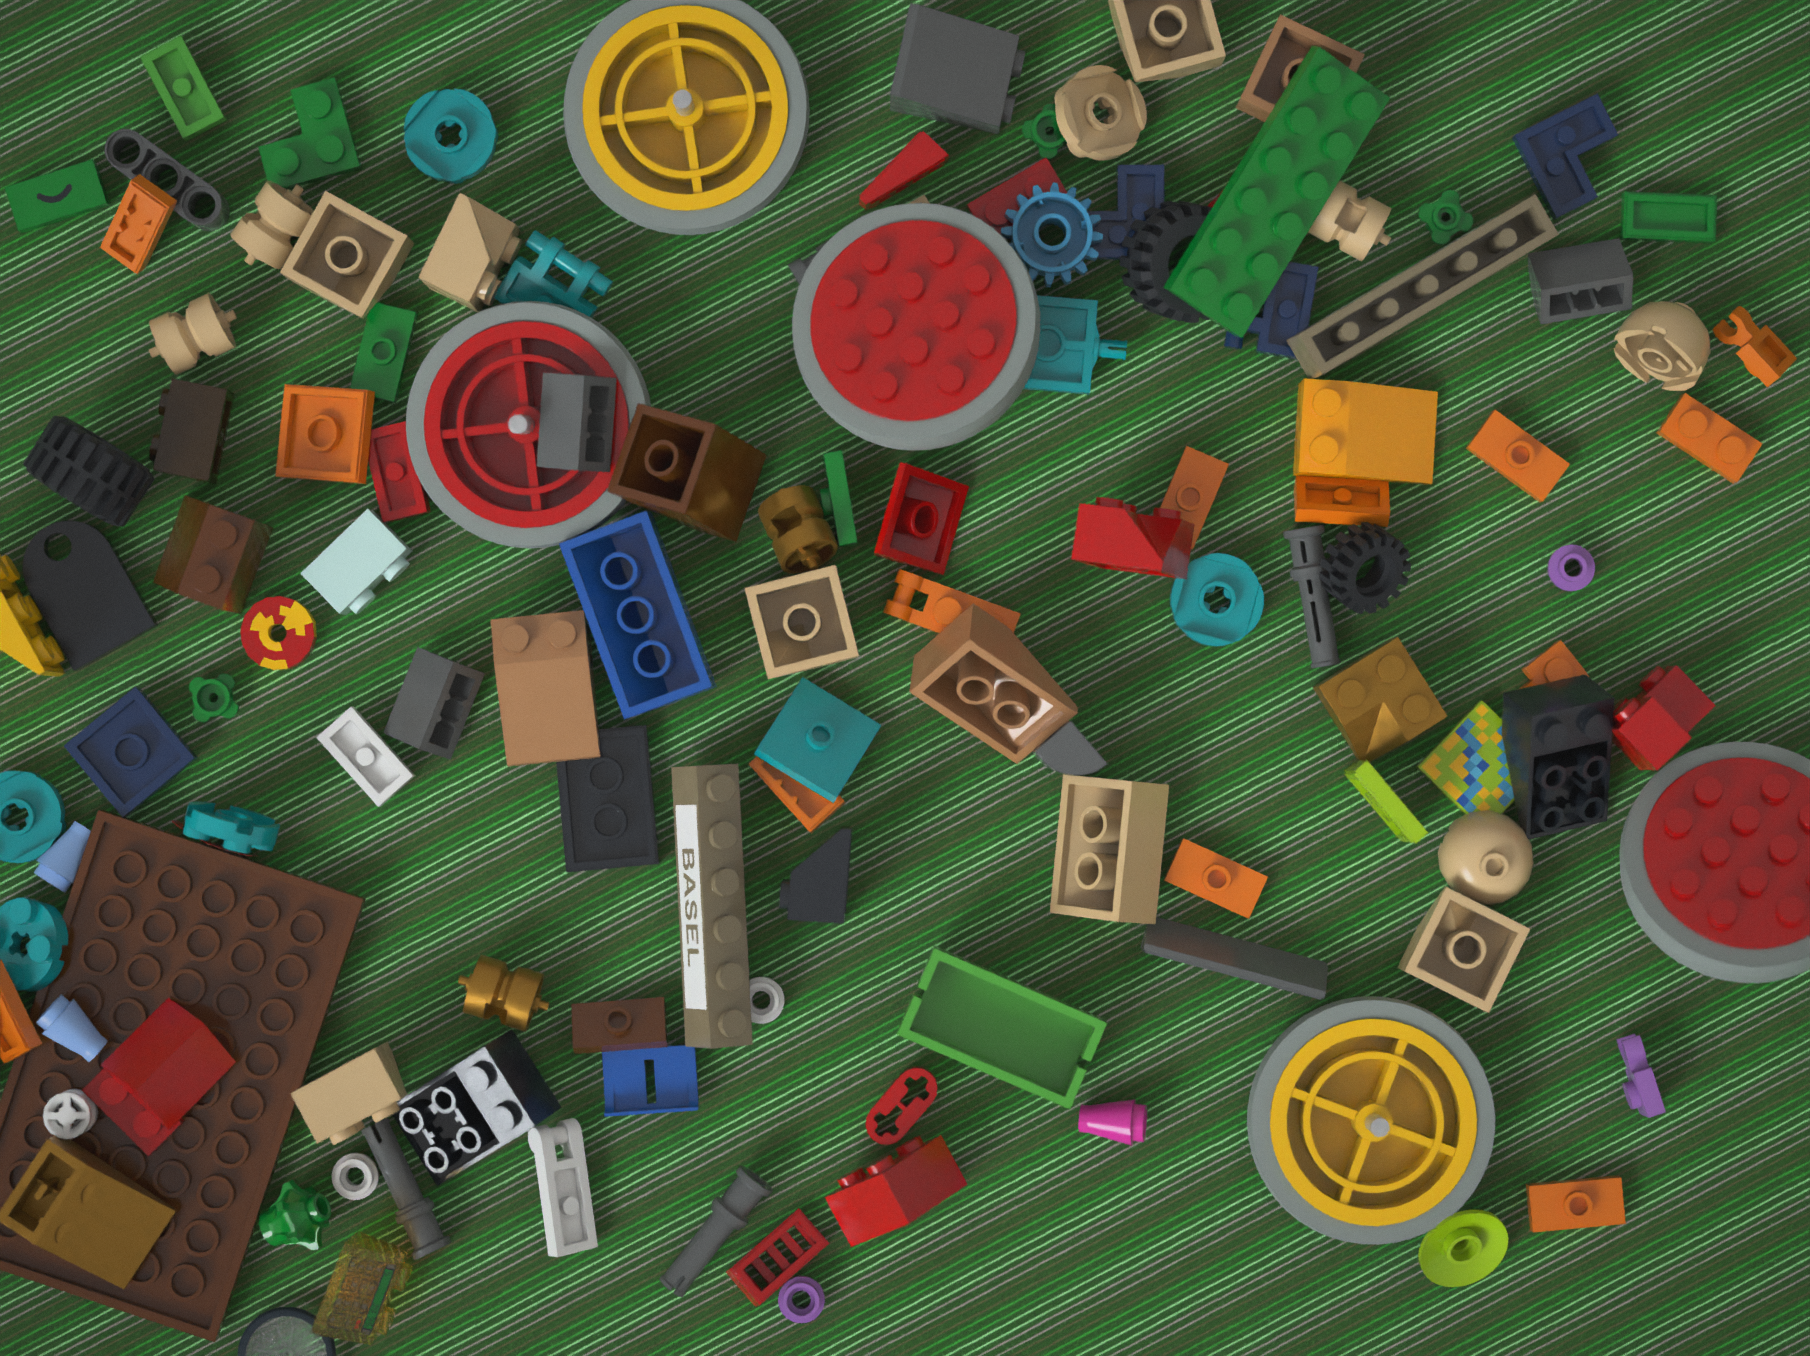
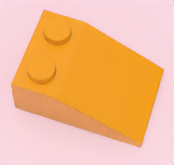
(1365, 431)

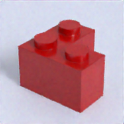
(1659, 717)
(895, 1189)

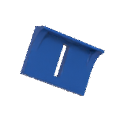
(627, 1086)

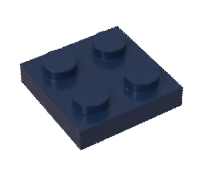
(130, 751)

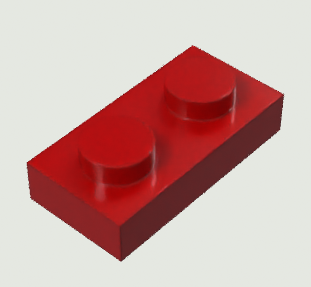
(993, 204)
(394, 476)
(128, 1113)

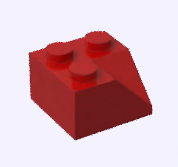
(1121, 540)

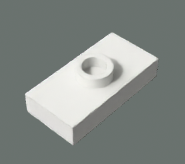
(365, 756)

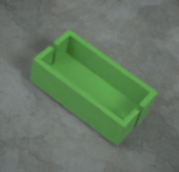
(1001, 1027)

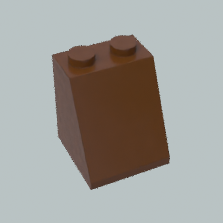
(687, 471)
(212, 555)

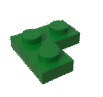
(325, 144)

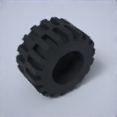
(1150, 254)
(88, 471)

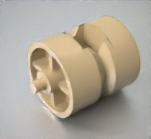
(1351, 221)
(269, 231)
(201, 329)

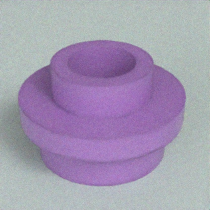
(1561, 578)
(794, 1312)

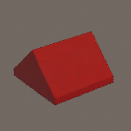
(921, 519)
(169, 1062)

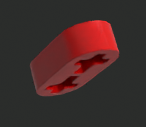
(910, 1112)

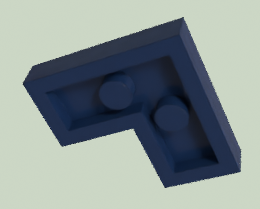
(1553, 149)
(1137, 191)

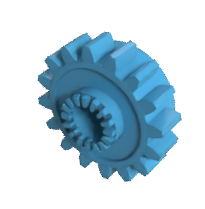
(1061, 211)

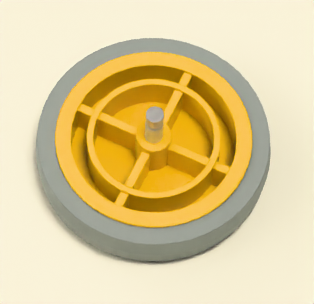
(686, 113)
(1371, 1120)

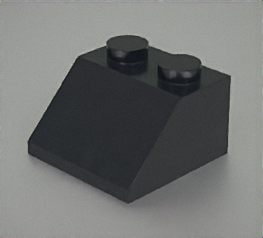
(820, 883)

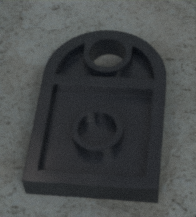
(87, 595)

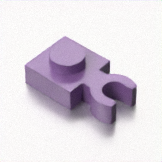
(1641, 1087)

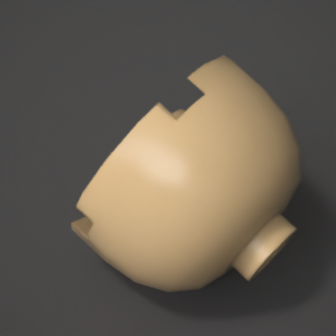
(1664, 342)
(1486, 857)

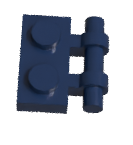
(1283, 313)

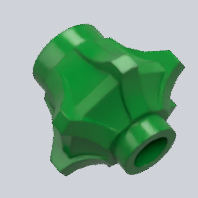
(296, 1217)

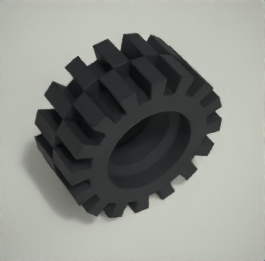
(1381, 578)

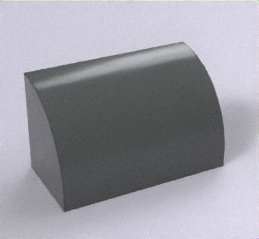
(1580, 281)
(576, 422)
(433, 703)
(1069, 752)

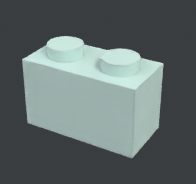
(358, 563)

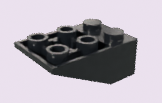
(1559, 753)
(475, 1107)

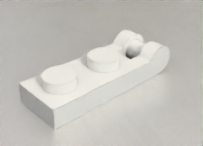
(564, 1188)

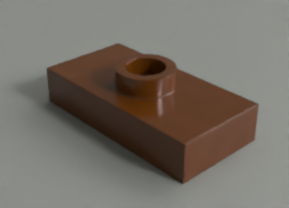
(619, 1025)

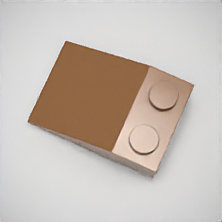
(990, 685)
(546, 687)

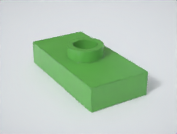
(183, 88)

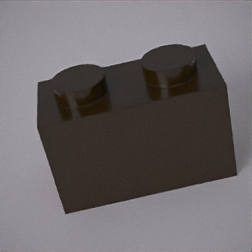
(192, 430)

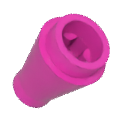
(1115, 1121)

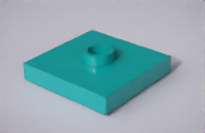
(817, 739)

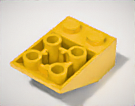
(20, 629)

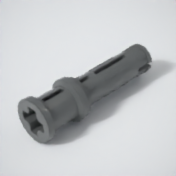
(1306, 556)
(414, 1210)
(728, 1214)

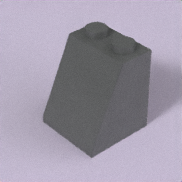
(955, 70)

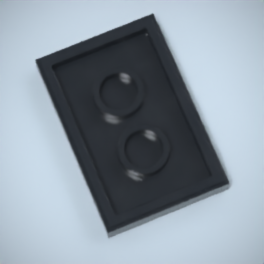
(609, 804)

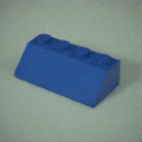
(637, 614)

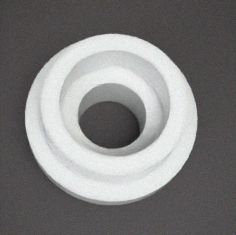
(776, 1000)
(345, 1186)

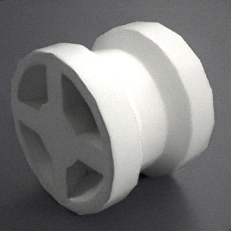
(60, 1114)

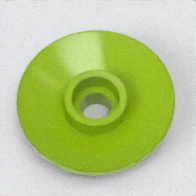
(1463, 1248)

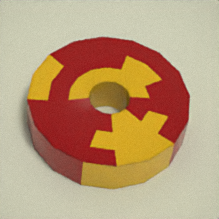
(257, 629)

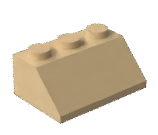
(1109, 849)

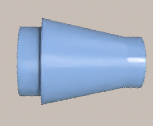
(63, 858)
(71, 1028)

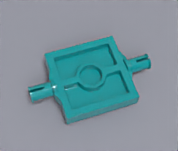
(1069, 346)

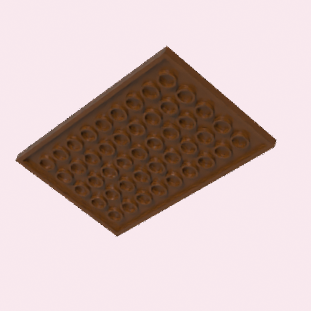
(250, 960)

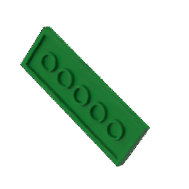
(1277, 191)

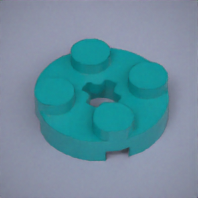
(423, 136)
(1239, 586)
(45, 818)
(237, 827)
(47, 934)

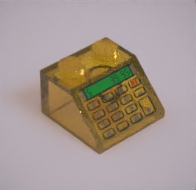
(362, 1290)

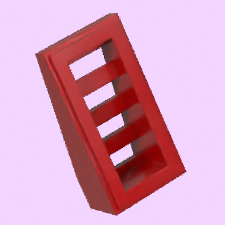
(913, 163)
(747, 1284)

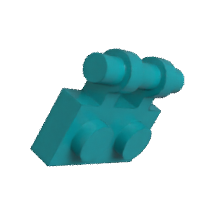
(533, 283)

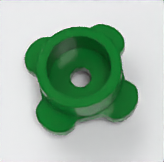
(1036, 129)
(1441, 230)
(201, 691)

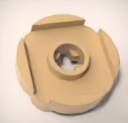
(1081, 128)

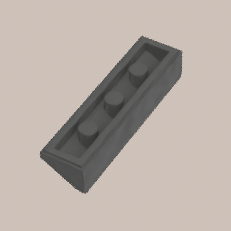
(1236, 957)

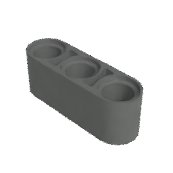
(152, 163)

